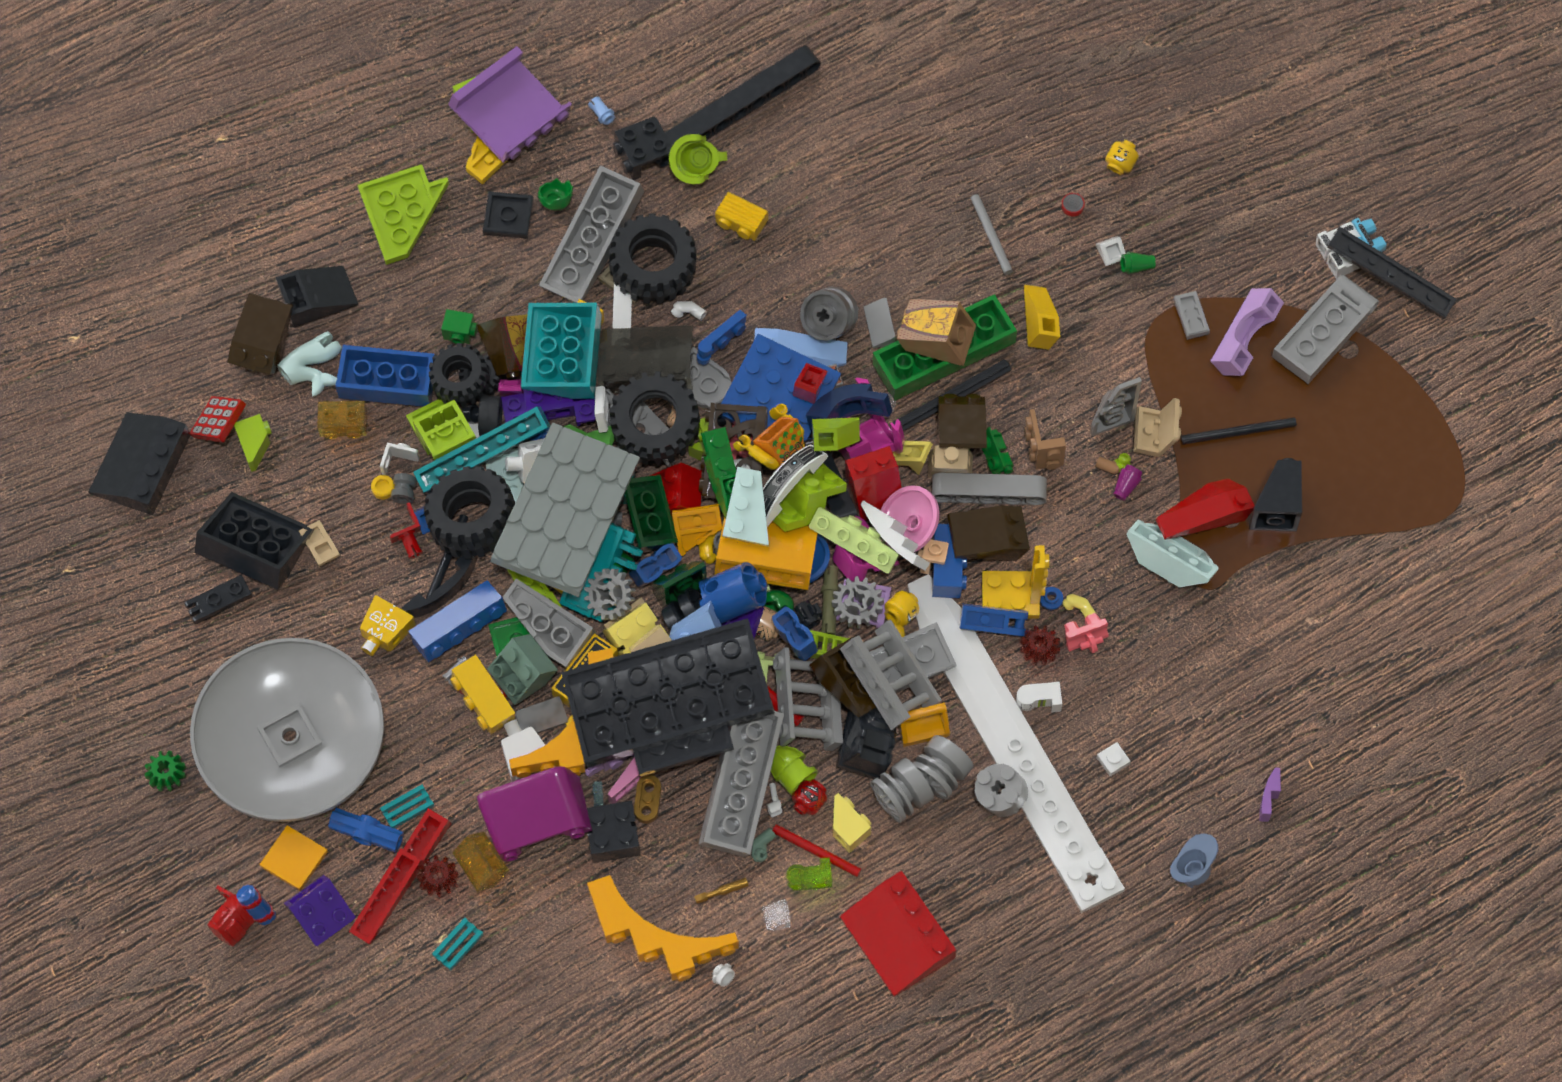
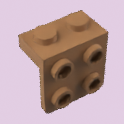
(1043, 453)

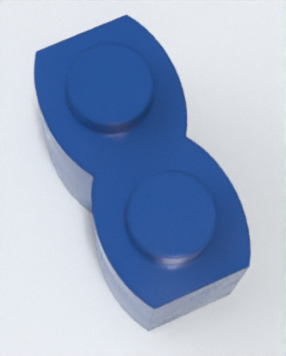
(655, 565)
(795, 633)

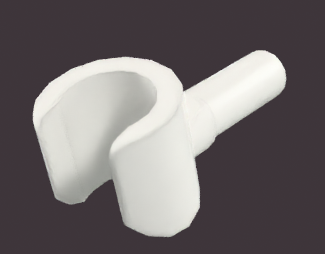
(774, 808)

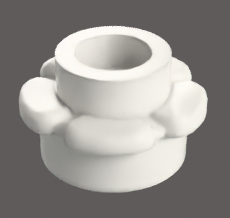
(723, 974)

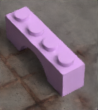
(1257, 310)

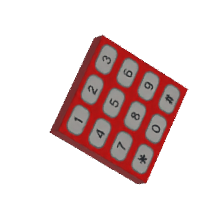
(217, 419)

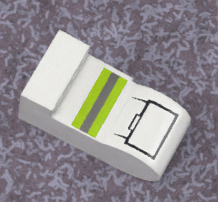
(1040, 695)

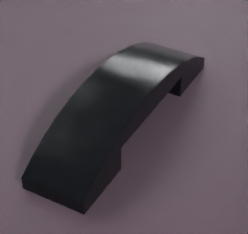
(419, 606)

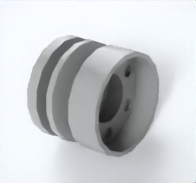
(943, 766)
(906, 788)

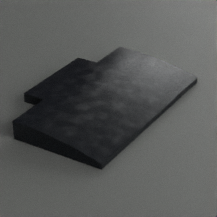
(669, 699)

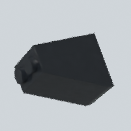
(1281, 499)

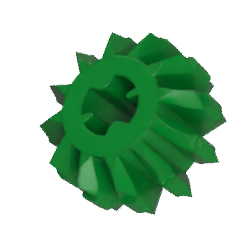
(166, 762)

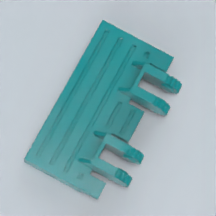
(608, 554)

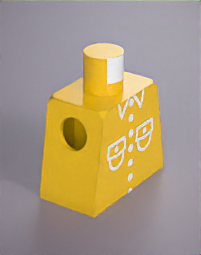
(384, 626)

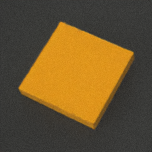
(293, 858)

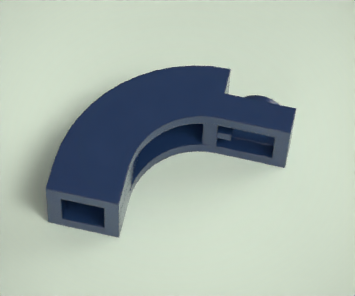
(850, 401)

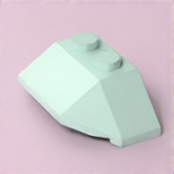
(1171, 558)

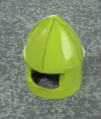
(789, 768)

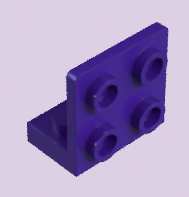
(320, 910)

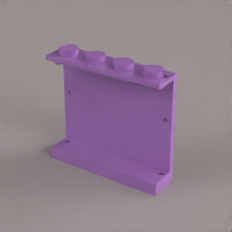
(507, 106)

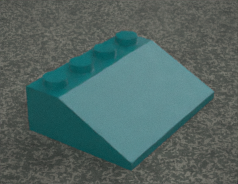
(562, 349)

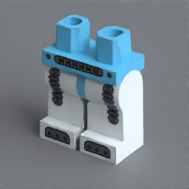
(1362, 230)

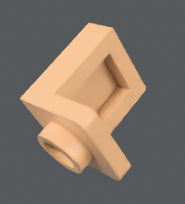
(934, 552)

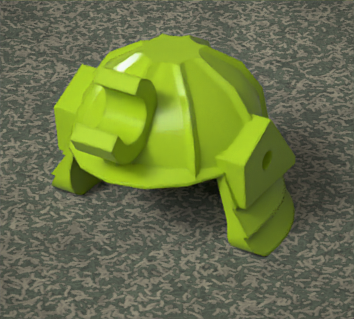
(694, 158)

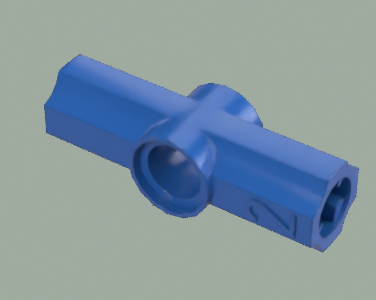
(365, 830)

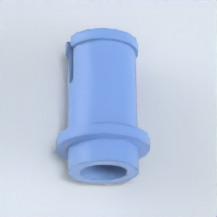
(605, 115)

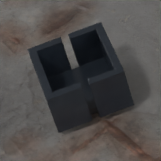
(613, 832)

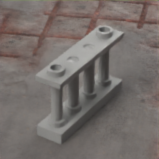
(875, 682)
(829, 711)

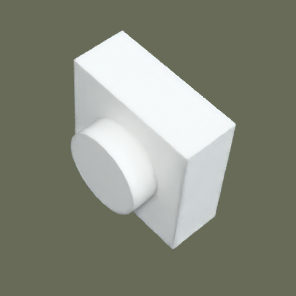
(1113, 759)

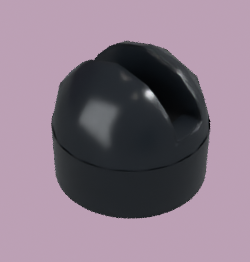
(471, 413)

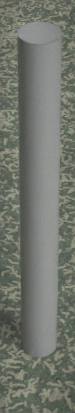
(991, 234)

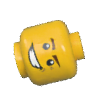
(1121, 157)
(901, 608)

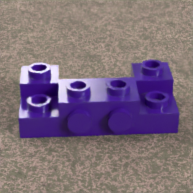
(552, 406)

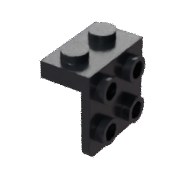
(640, 145)

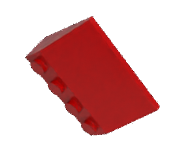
(898, 934)

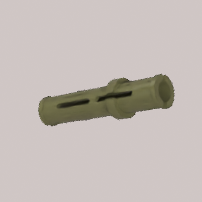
(828, 588)

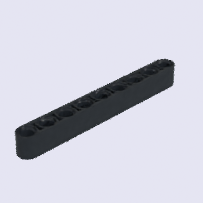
(746, 97)

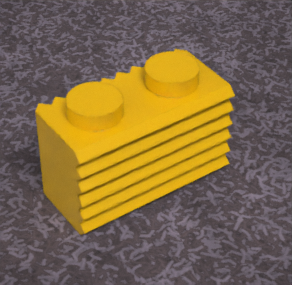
(741, 216)

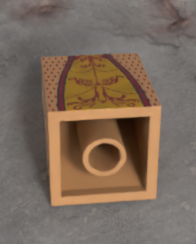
(937, 330)

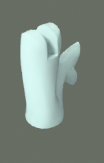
(294, 367)

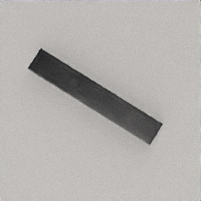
(1391, 273)

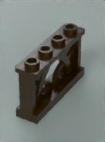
(753, 427)

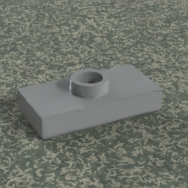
(1191, 315)

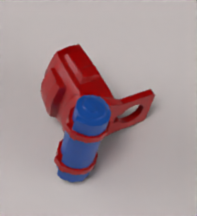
(239, 914)

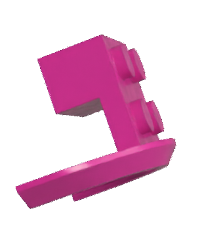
(875, 435)

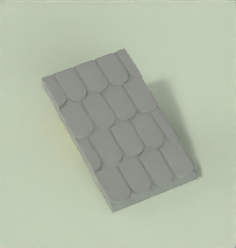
(565, 509)

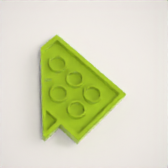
(400, 209)

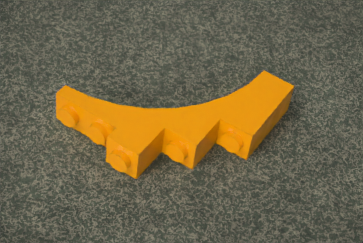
(563, 749)
(650, 941)

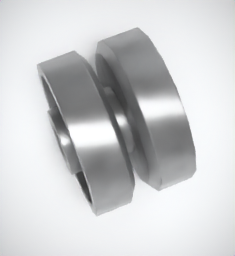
(829, 313)

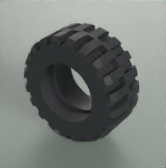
(658, 233)
(459, 490)

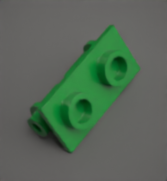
(997, 461)

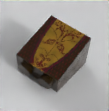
(505, 343)

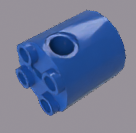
(734, 591)

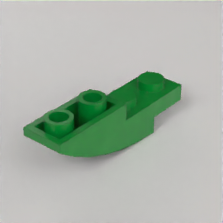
(719, 465)

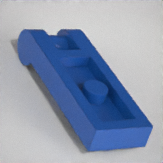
(720, 337)
(992, 619)

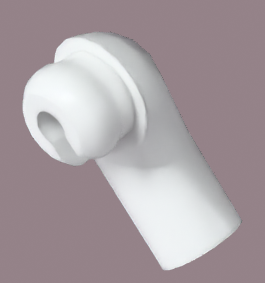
(688, 307)

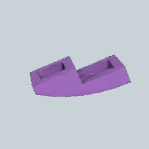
(1270, 792)

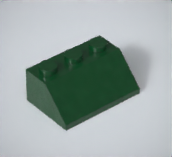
(650, 513)

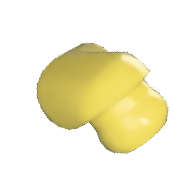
(1078, 602)

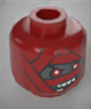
(809, 797)

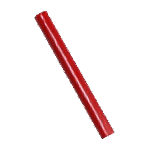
(816, 850)

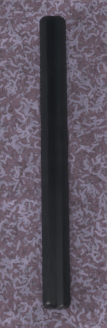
(963, 389)

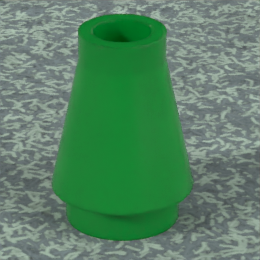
(1136, 262)

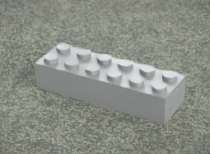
(741, 786)

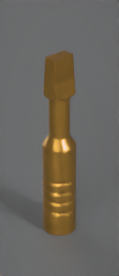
(722, 890)

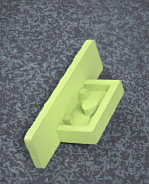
(855, 538)

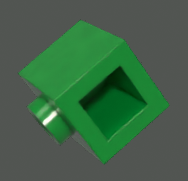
(458, 327)

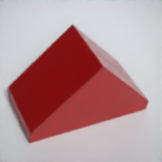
(809, 383)

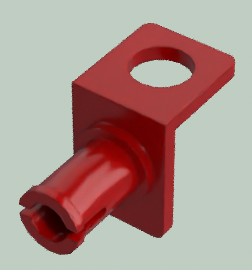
(407, 535)

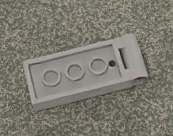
(1325, 328)

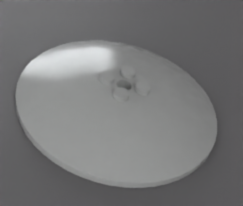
(278, 690)

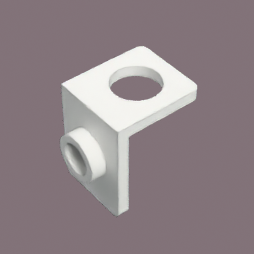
(401, 450)

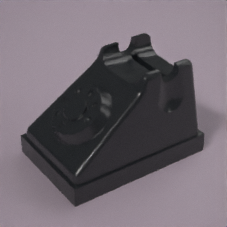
(867, 745)

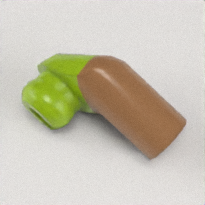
(1113, 466)

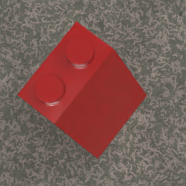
(872, 478)

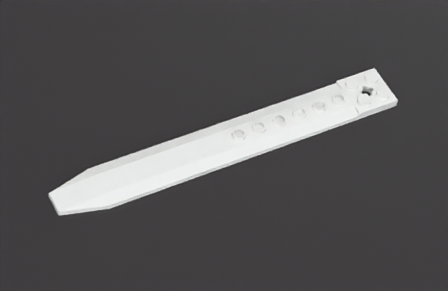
(1014, 744)

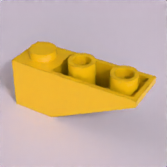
(1041, 318)

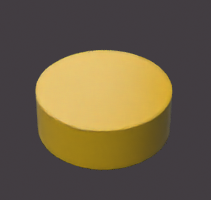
(382, 487)

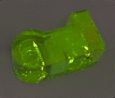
(810, 877)

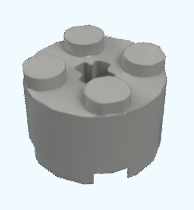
(1012, 797)

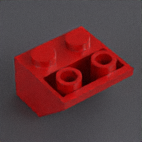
(681, 486)

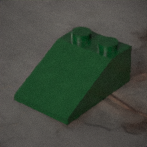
(685, 576)

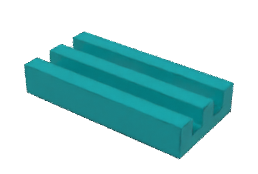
(402, 799)
(449, 939)

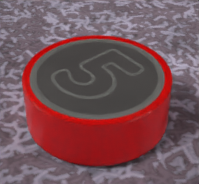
(1072, 204)

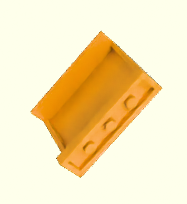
(783, 563)

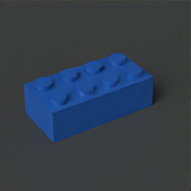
(384, 376)

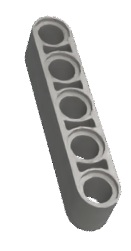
(989, 488)

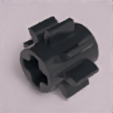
(808, 614)

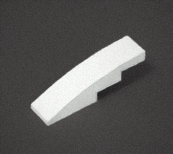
(892, 533)

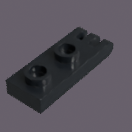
(218, 599)

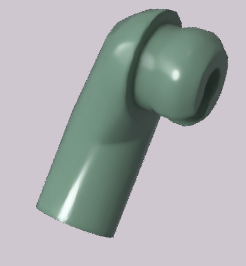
(759, 846)

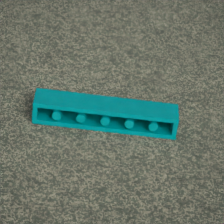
(484, 447)

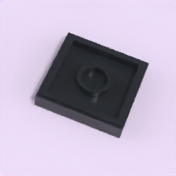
(508, 215)

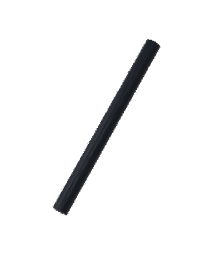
(1238, 430)

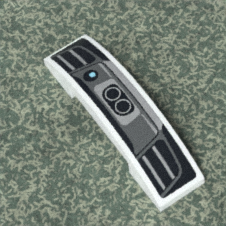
(788, 476)

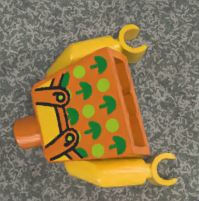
(777, 441)

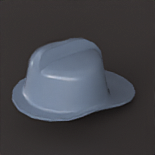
(1195, 860)

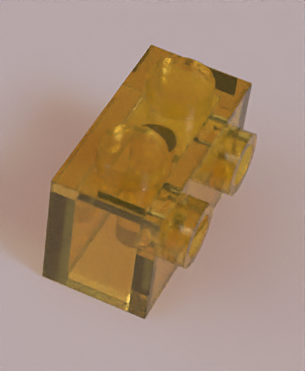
(342, 419)
(480, 861)

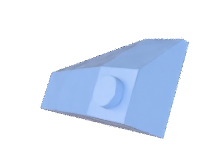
(822, 351)

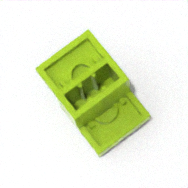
(440, 427)
(807, 497)

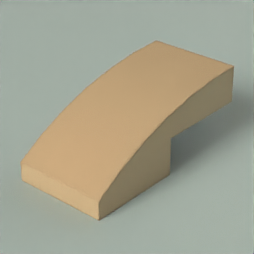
(320, 544)

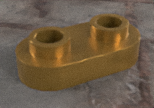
(647, 800)

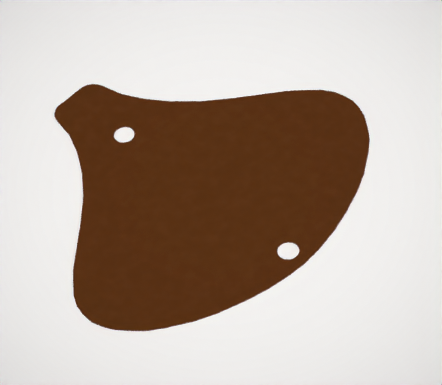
(1364, 432)

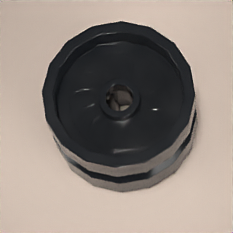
(687, 603)

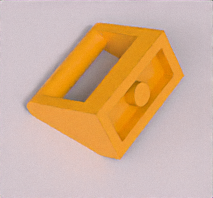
(924, 724)

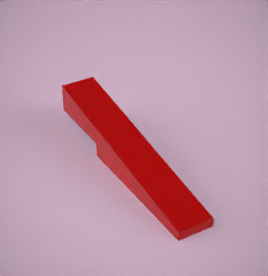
(400, 875)

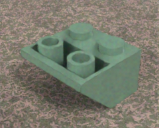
(522, 668)

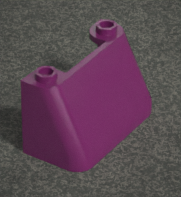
(534, 810)

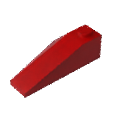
(1207, 508)

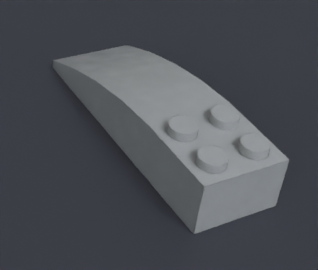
(587, 241)

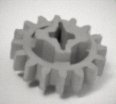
(863, 594)
(600, 596)

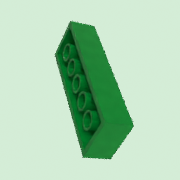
(908, 372)

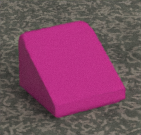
(509, 387)

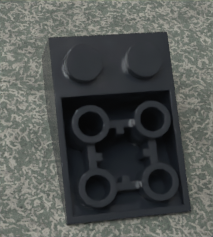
(316, 293)

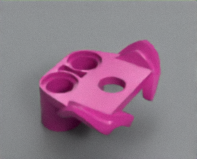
(851, 564)

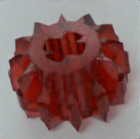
(1040, 637)
(440, 884)

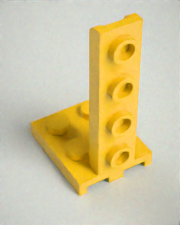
(1018, 588)

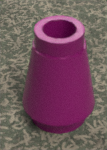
(1127, 482)

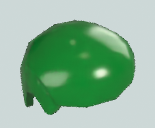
(555, 194)
(778, 600)

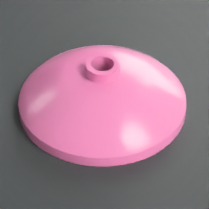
(911, 507)

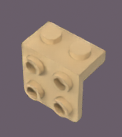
(1157, 429)

